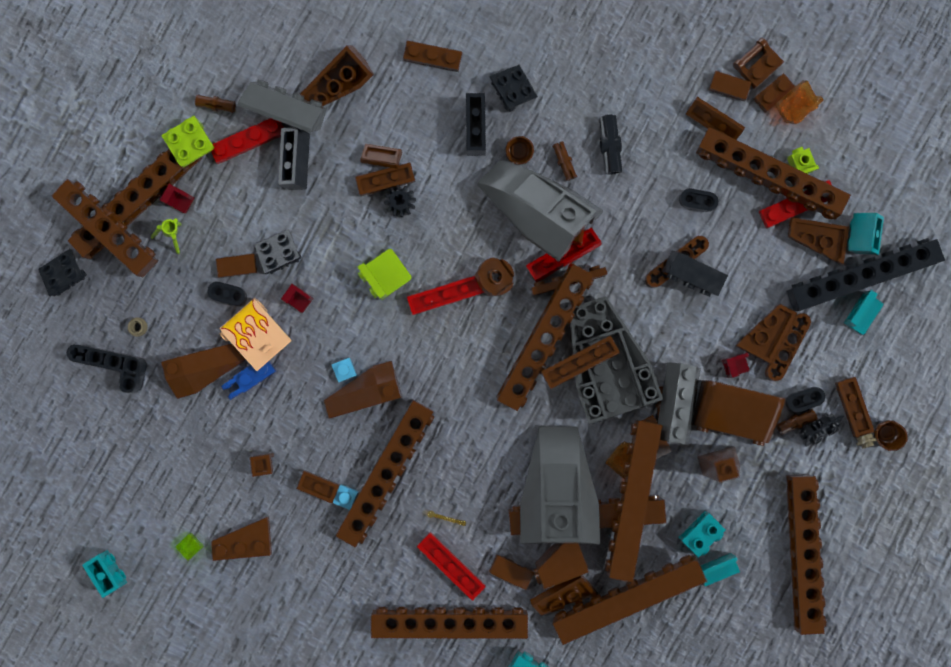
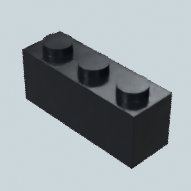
(475, 124)
(294, 158)
(694, 274)

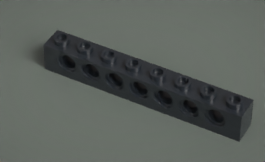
(929, 252)

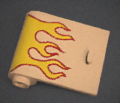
(255, 334)

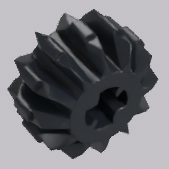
(407, 198)

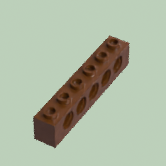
(68, 194)

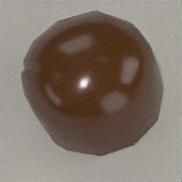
(519, 150)
(891, 435)

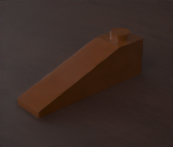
(340, 77)
(197, 370)
(369, 389)

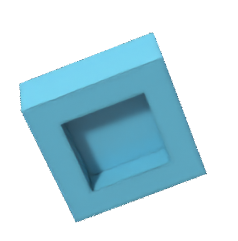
(344, 369)
(345, 497)

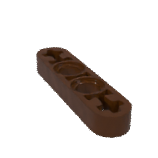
(691, 243)
(791, 349)

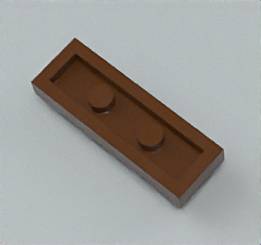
(432, 56)
(713, 118)
(385, 179)
(854, 407)

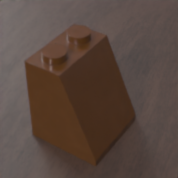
(560, 564)

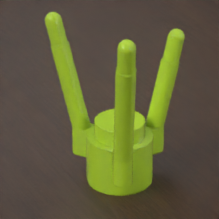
(169, 229)

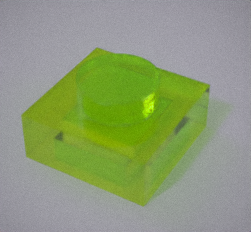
(189, 546)

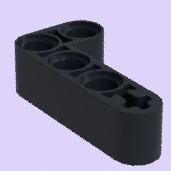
(106, 361)

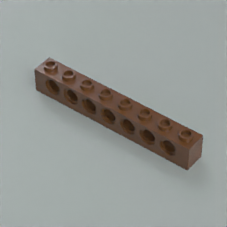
(800, 180)
(131, 210)
(518, 399)
(347, 530)
(798, 545)
(459, 630)

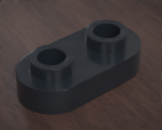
(697, 200)
(228, 293)
(804, 399)

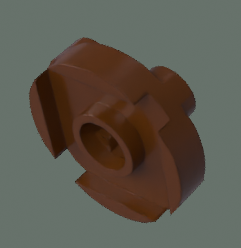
(490, 286)

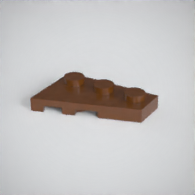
(821, 237)
(768, 334)
(245, 542)
(562, 594)

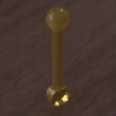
(431, 514)

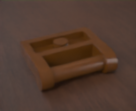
(762, 68)

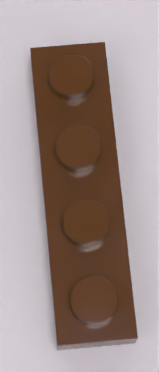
(541, 287)
(580, 362)

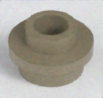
(132, 327)
(866, 441)

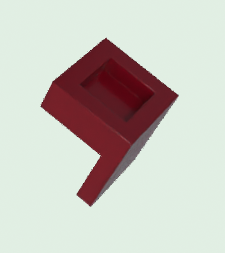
(177, 198)
(297, 298)
(736, 365)

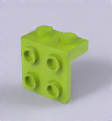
(188, 141)
(384, 274)

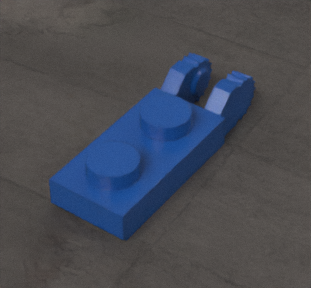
(248, 379)

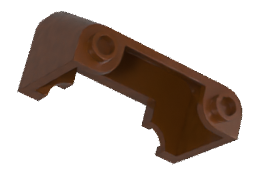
(737, 411)

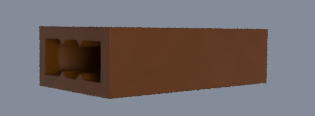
(720, 464)

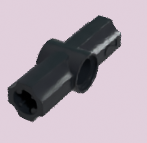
(610, 144)

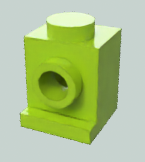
(795, 160)

